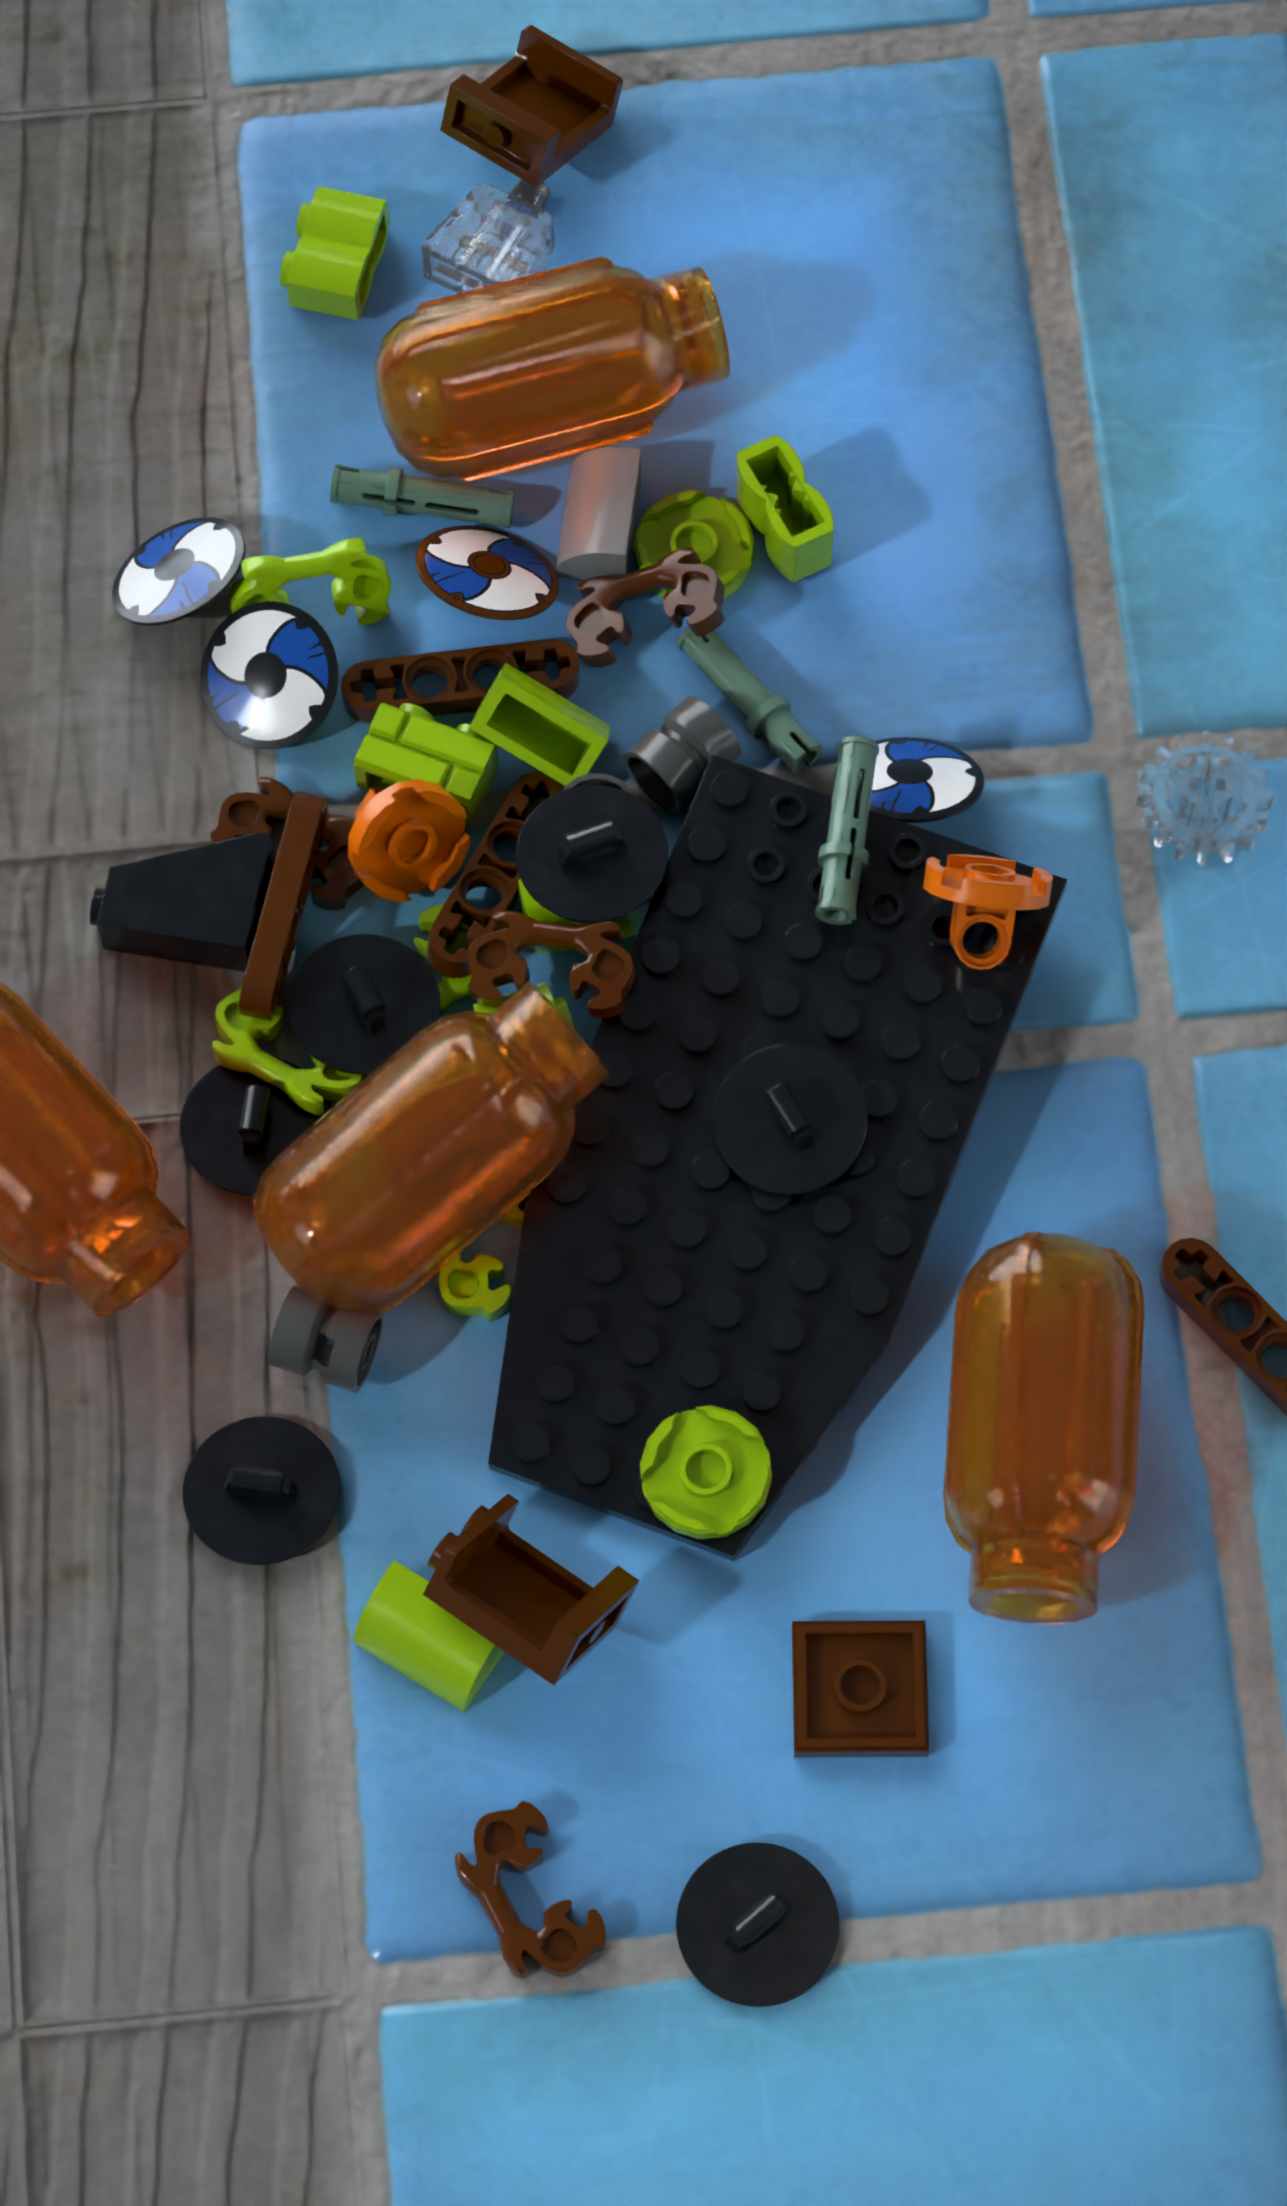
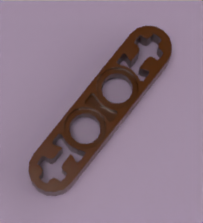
(459, 670)
(489, 871)
(283, 906)
(1243, 1346)

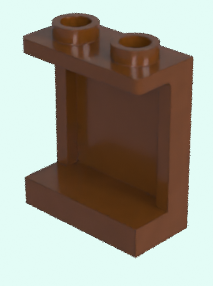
(534, 107)
(522, 1595)

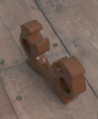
(598, 623)
(252, 812)
(606, 971)
(501, 1842)

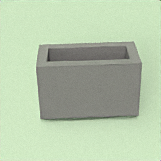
(600, 513)

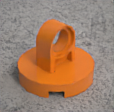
(407, 839)
(985, 892)

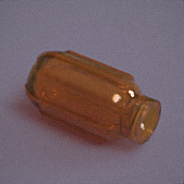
(545, 366)
(426, 1152)
(75, 1174)
(1043, 1423)

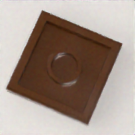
(860, 1689)

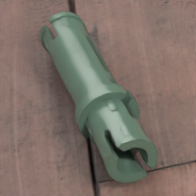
(422, 496)
(765, 714)
(844, 851)

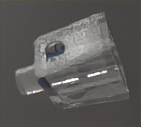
(491, 238)

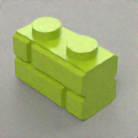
(412, 746)

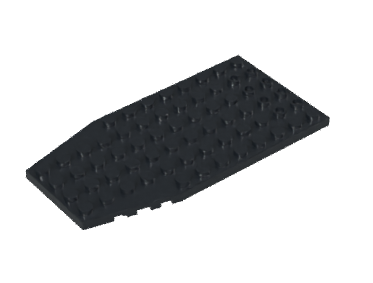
(643, 1255)

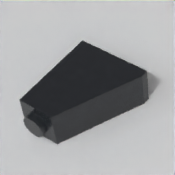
(188, 903)

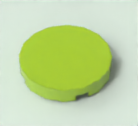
(708, 525)
(706, 1472)

